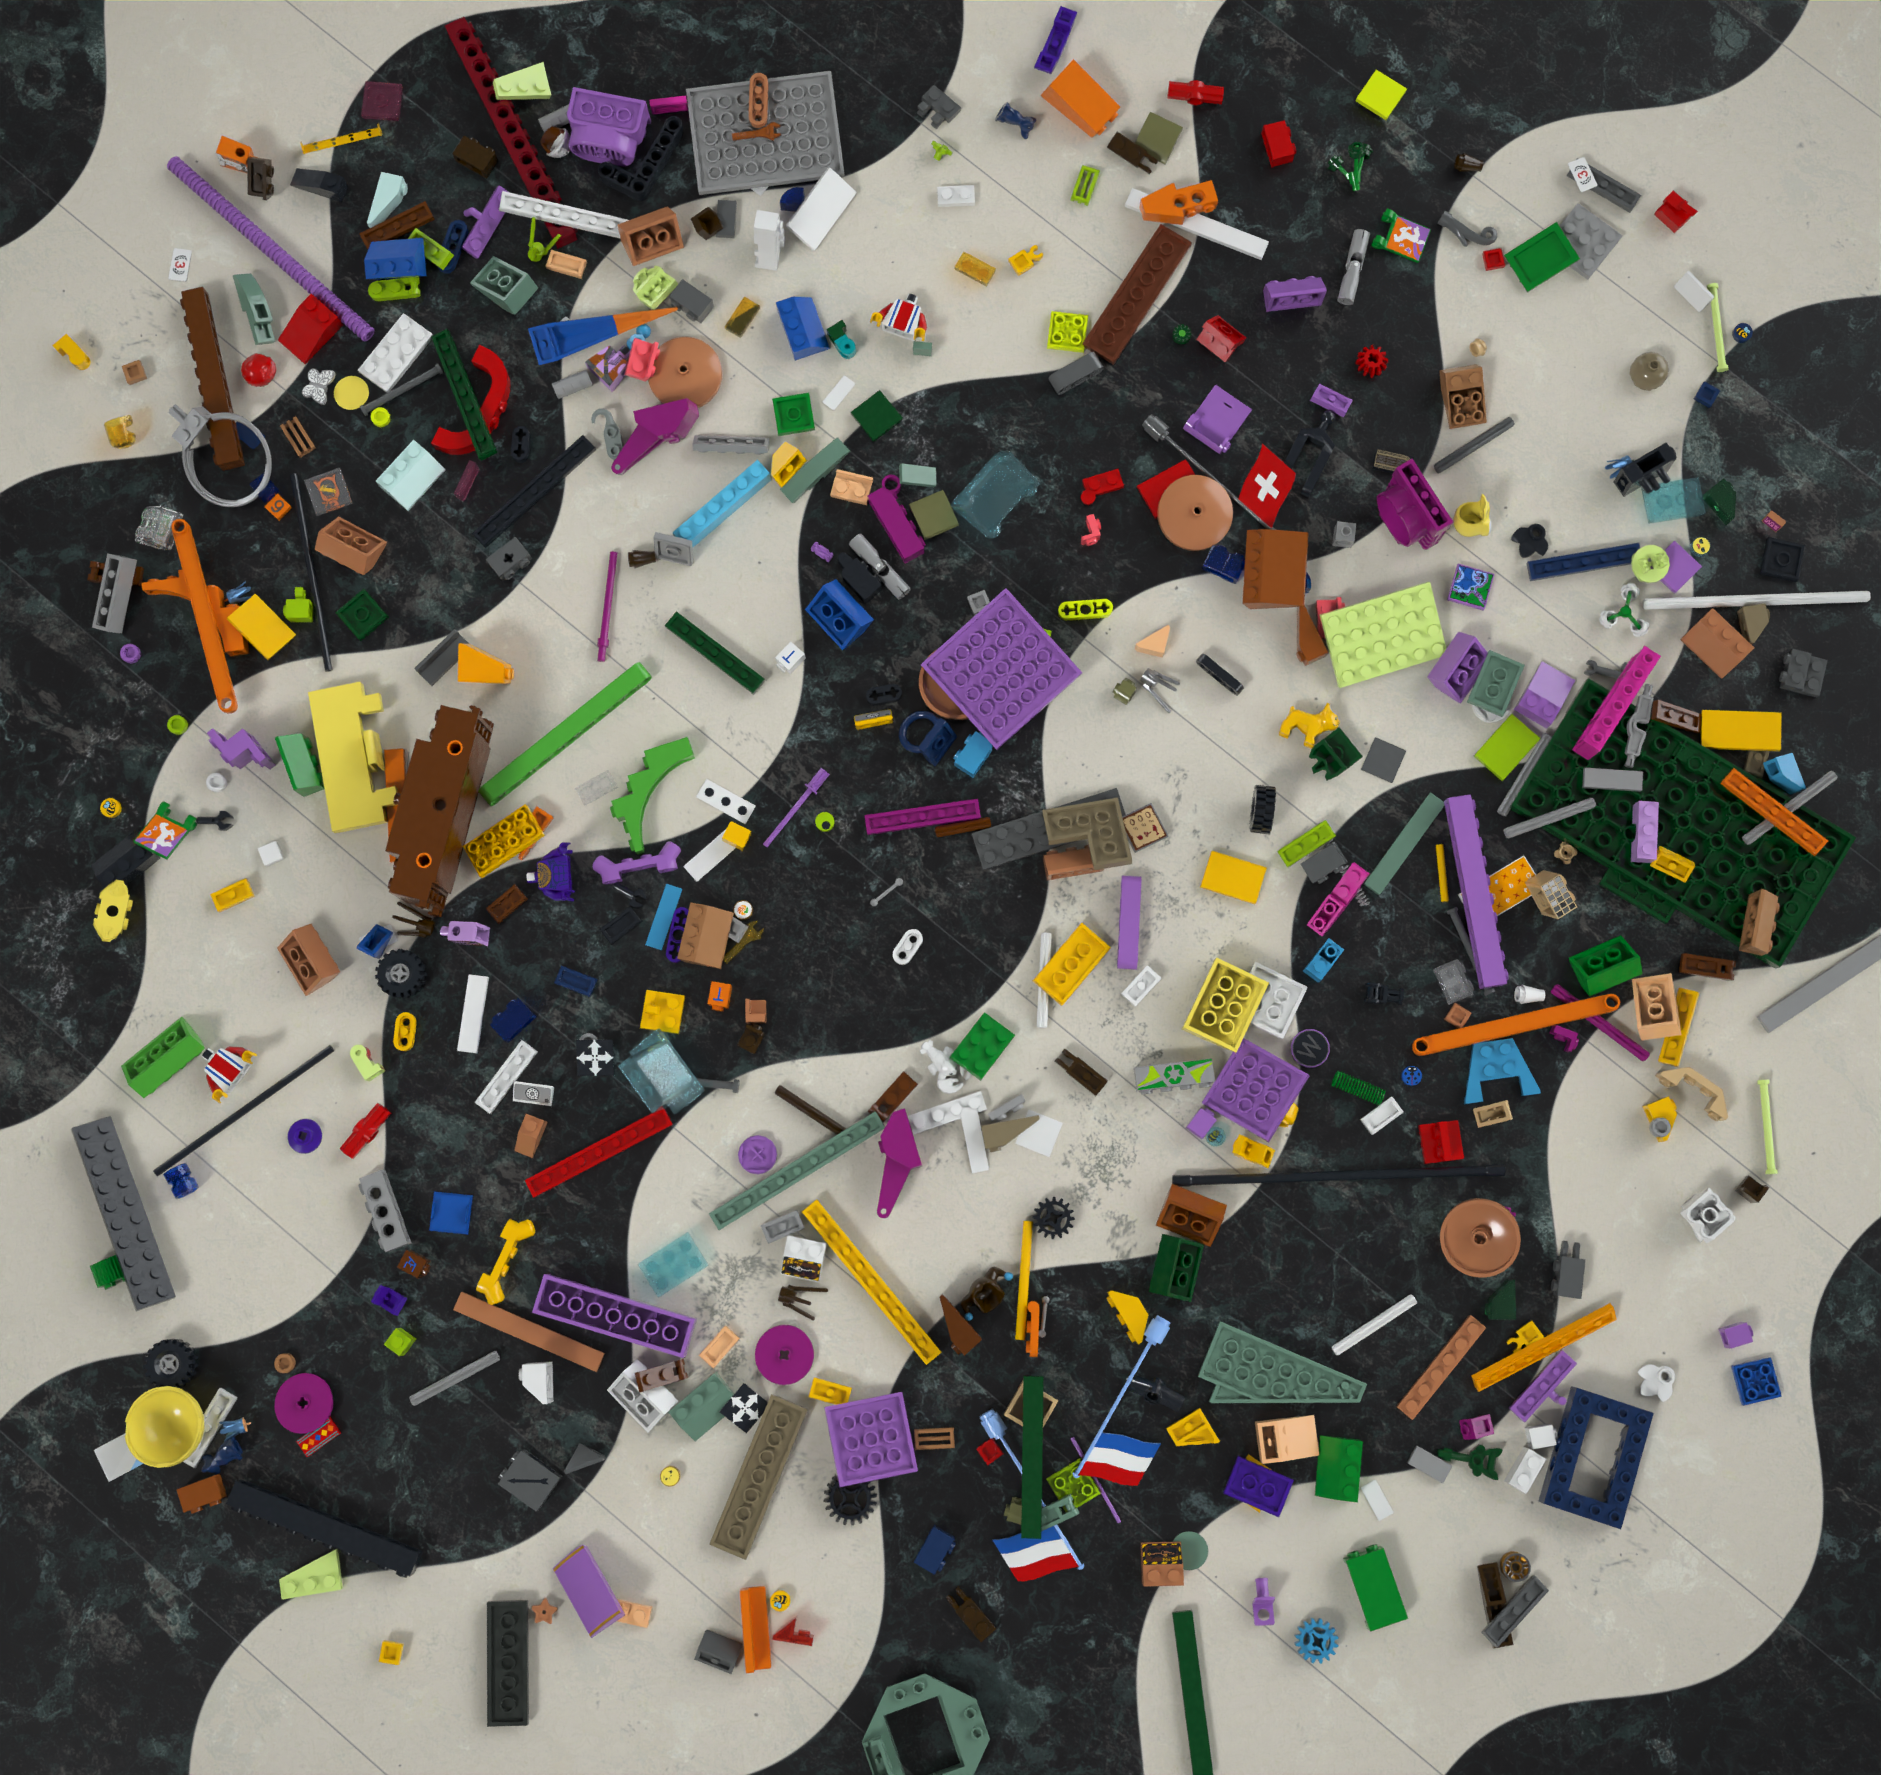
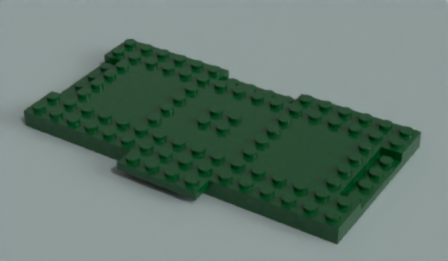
(1694, 820)

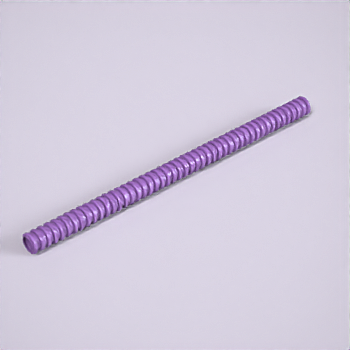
(269, 248)

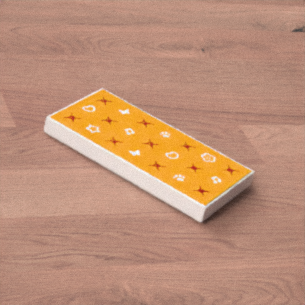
(1509, 885)

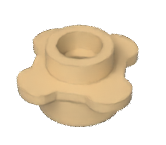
(1571, 852)

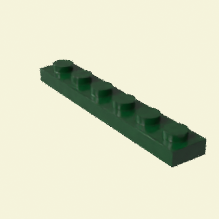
(715, 653)

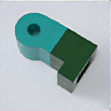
(837, 335)

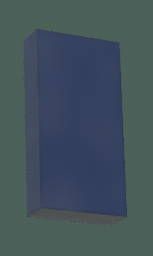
(575, 981)

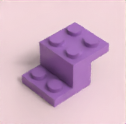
(240, 749)

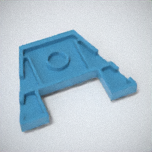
(1497, 1061)

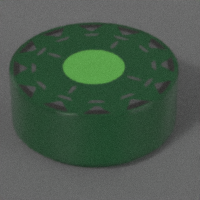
(1181, 334)

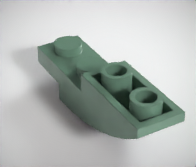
(256, 307)

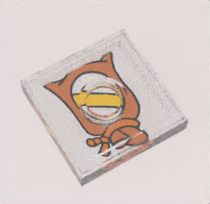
(328, 491)

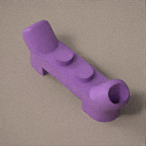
(664, 861)

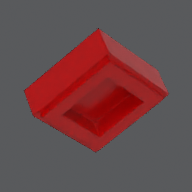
(1493, 259)
(989, 1451)

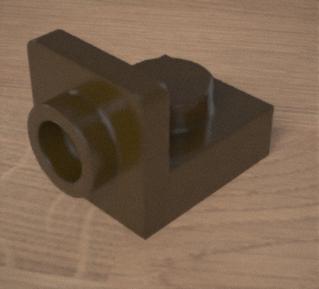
(751, 1038)

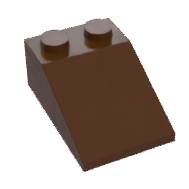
(960, 1331)

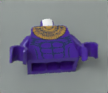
(554, 874)

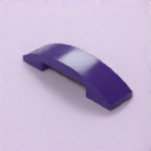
(1056, 40)

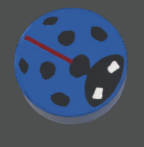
(1411, 1076)

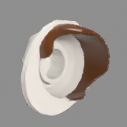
(556, 142)

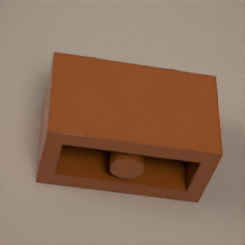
(203, 1492)

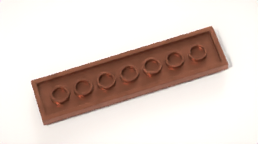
(1137, 294)

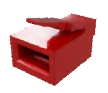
(1674, 212)

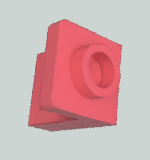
(1093, 527)

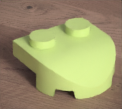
(653, 286)

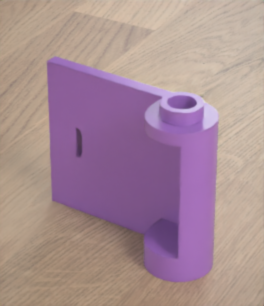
(1217, 420)

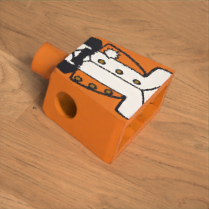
(233, 154)

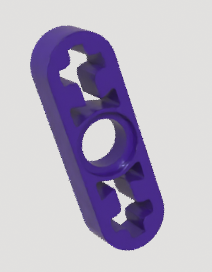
(670, 948)

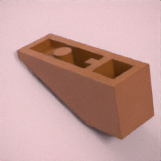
(1309, 643)

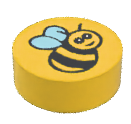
(110, 808)
(780, 1600)

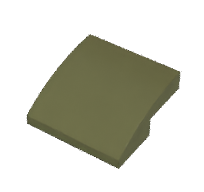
(1158, 137)
(933, 514)

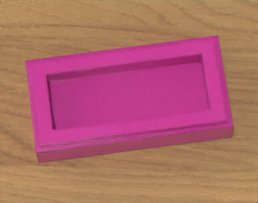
(668, 105)

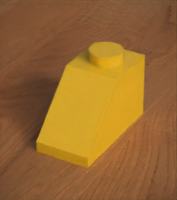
(786, 463)
(1661, 1108)

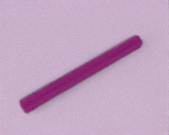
(1604, 1026)

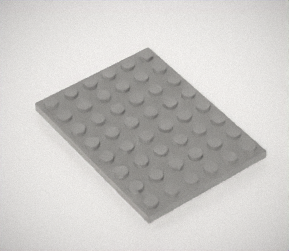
(802, 153)

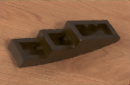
(1492, 1594)

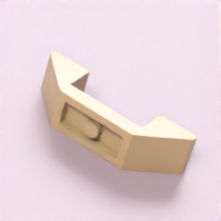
(1716, 1107)

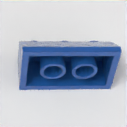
(395, 259)
(802, 326)
(839, 614)

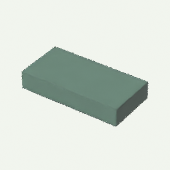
(917, 475)

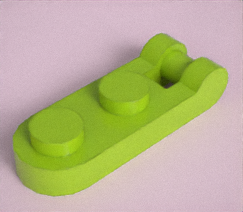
(394, 289)

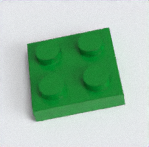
(793, 414)

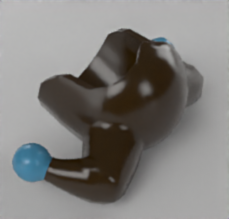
(985, 1292)

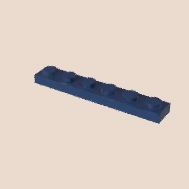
(1581, 562)

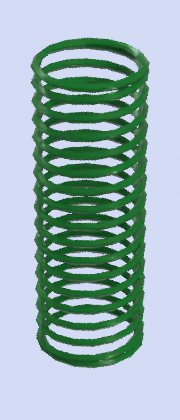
(1382, 1091)

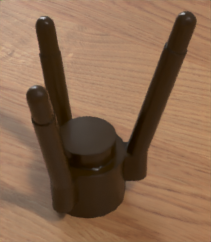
(424, 926)
(788, 1296)

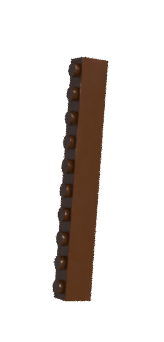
(212, 377)

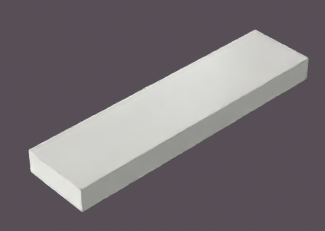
(473, 1013)
(506, 1076)
(215, 1413)

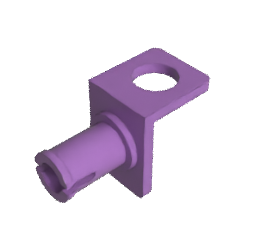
(1263, 1601)

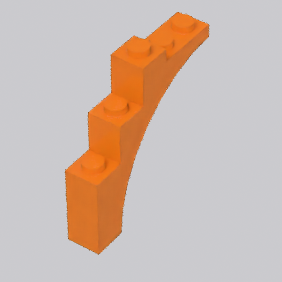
(233, 640)

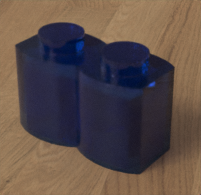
(1224, 564)

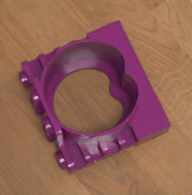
(1412, 508)

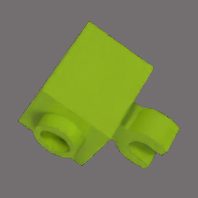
(299, 608)

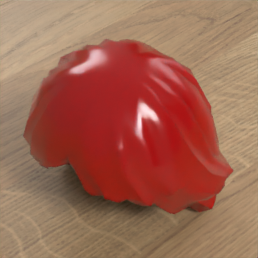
(258, 370)

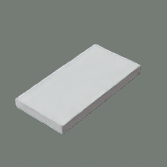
(821, 209)

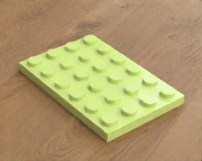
(1383, 634)

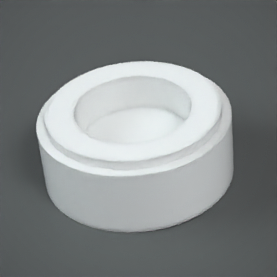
(216, 782)

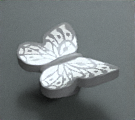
(318, 385)

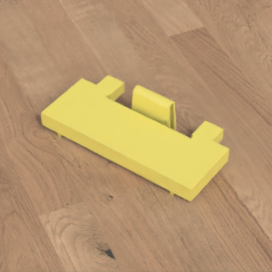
(349, 756)

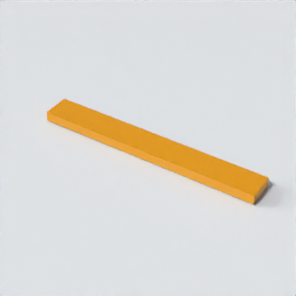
(1544, 1347)

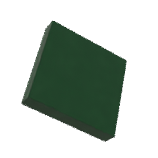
(876, 416)
(362, 614)

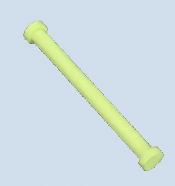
(1722, 367)
(1767, 1126)

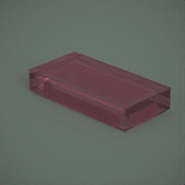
(466, 480)

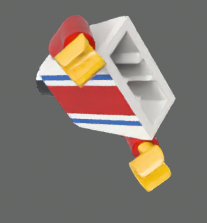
(902, 319)
(226, 1069)

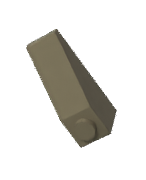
(1002, 1133)

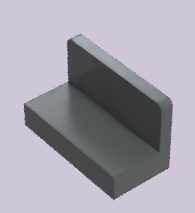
(718, 1651)

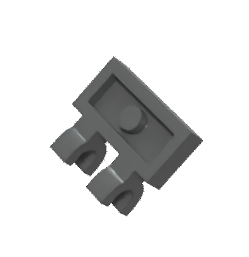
(943, 105)

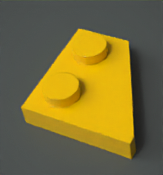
(1192, 1430)

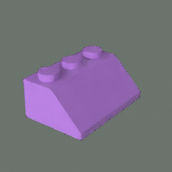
(1294, 293)
(1458, 666)

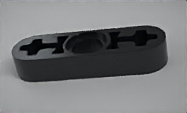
(1220, 674)

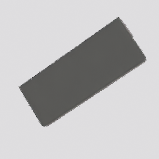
(441, 658)

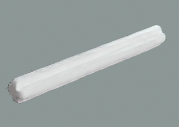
(1045, 954)
(1374, 1324)

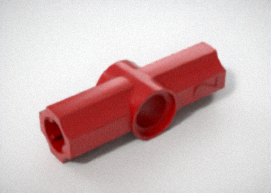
(1195, 92)
(365, 1131)

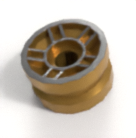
(1523, 1566)

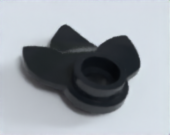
(1529, 542)

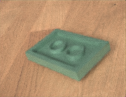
(1495, 683)

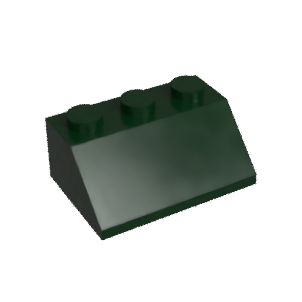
(1176, 1267)

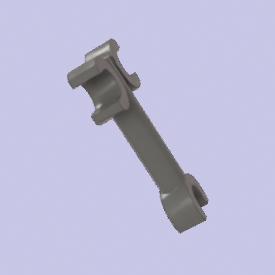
(1602, 670)

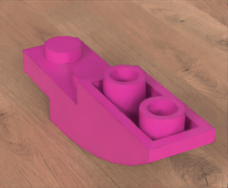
(1338, 899)

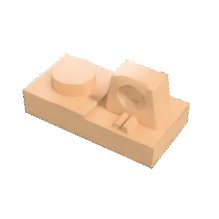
(635, 1613)

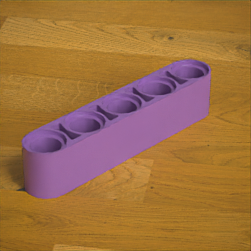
(1129, 922)

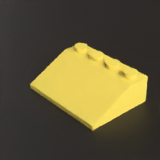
(1225, 1005)

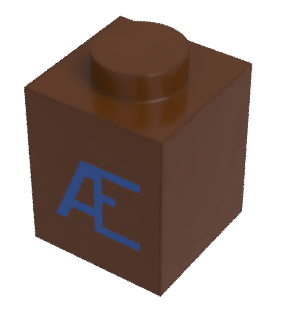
(414, 1264)

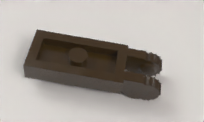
(1130, 152)
(1083, 1073)
(972, 1615)

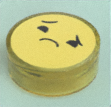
(670, 1476)

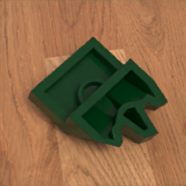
(1334, 754)

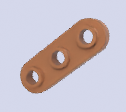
(755, 94)

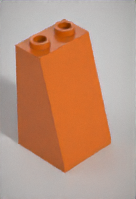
(1081, 99)

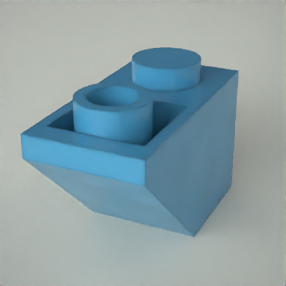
(1785, 773)
(1323, 960)

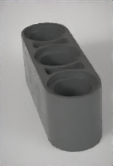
(1076, 373)

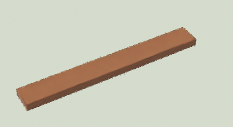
(529, 1331)

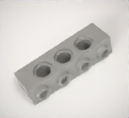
(400, 1236)

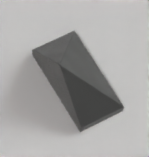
(582, 1458)

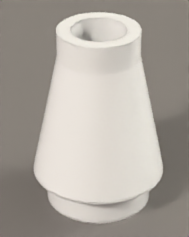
(1528, 994)

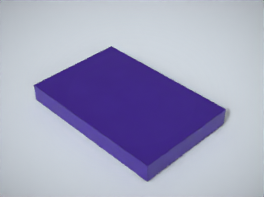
(1258, 1486)

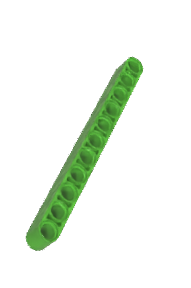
(564, 734)

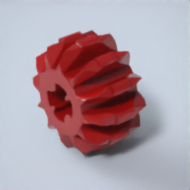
(1372, 355)

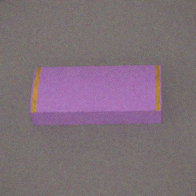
(588, 1590)

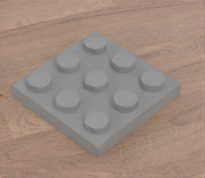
(1589, 238)

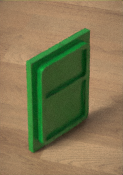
(1542, 257)

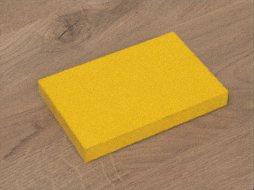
(261, 627)
(1233, 877)

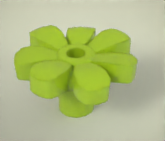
(940, 150)

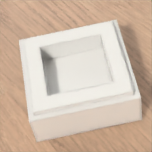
(270, 853)

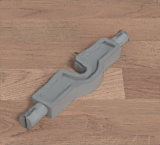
(1636, 735)

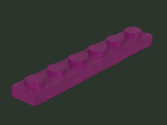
(922, 816)

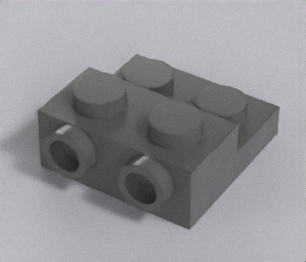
(1802, 673)

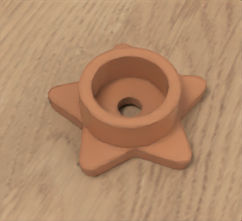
(547, 1617)

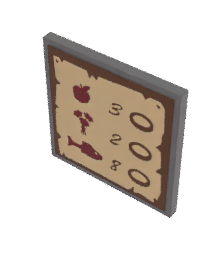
(1143, 828)

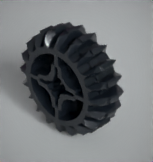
(837, 1509)

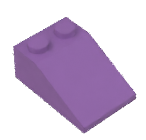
(1544, 695)

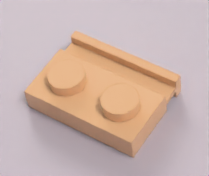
(851, 487)

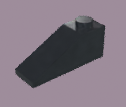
(320, 183)

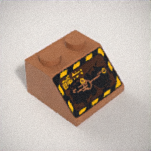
(1162, 1564)

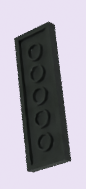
(507, 1663)

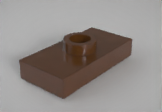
(506, 904)

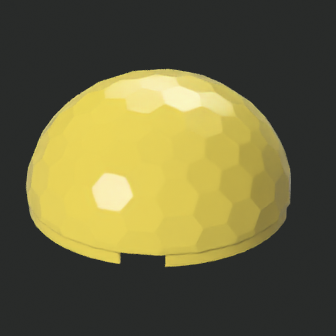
(164, 1426)

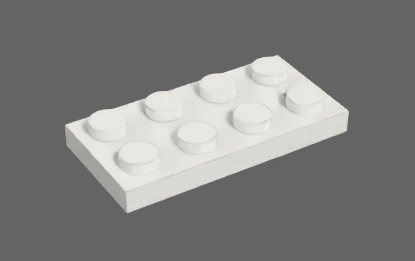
(395, 353)

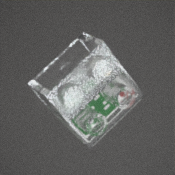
(156, 527)

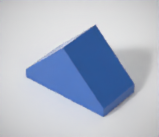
(375, 941)

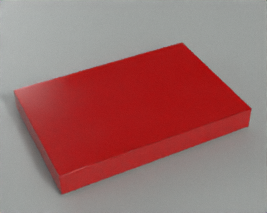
(1154, 487)

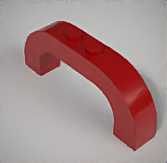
(495, 402)

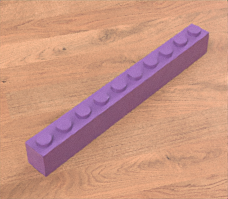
(1475, 891)

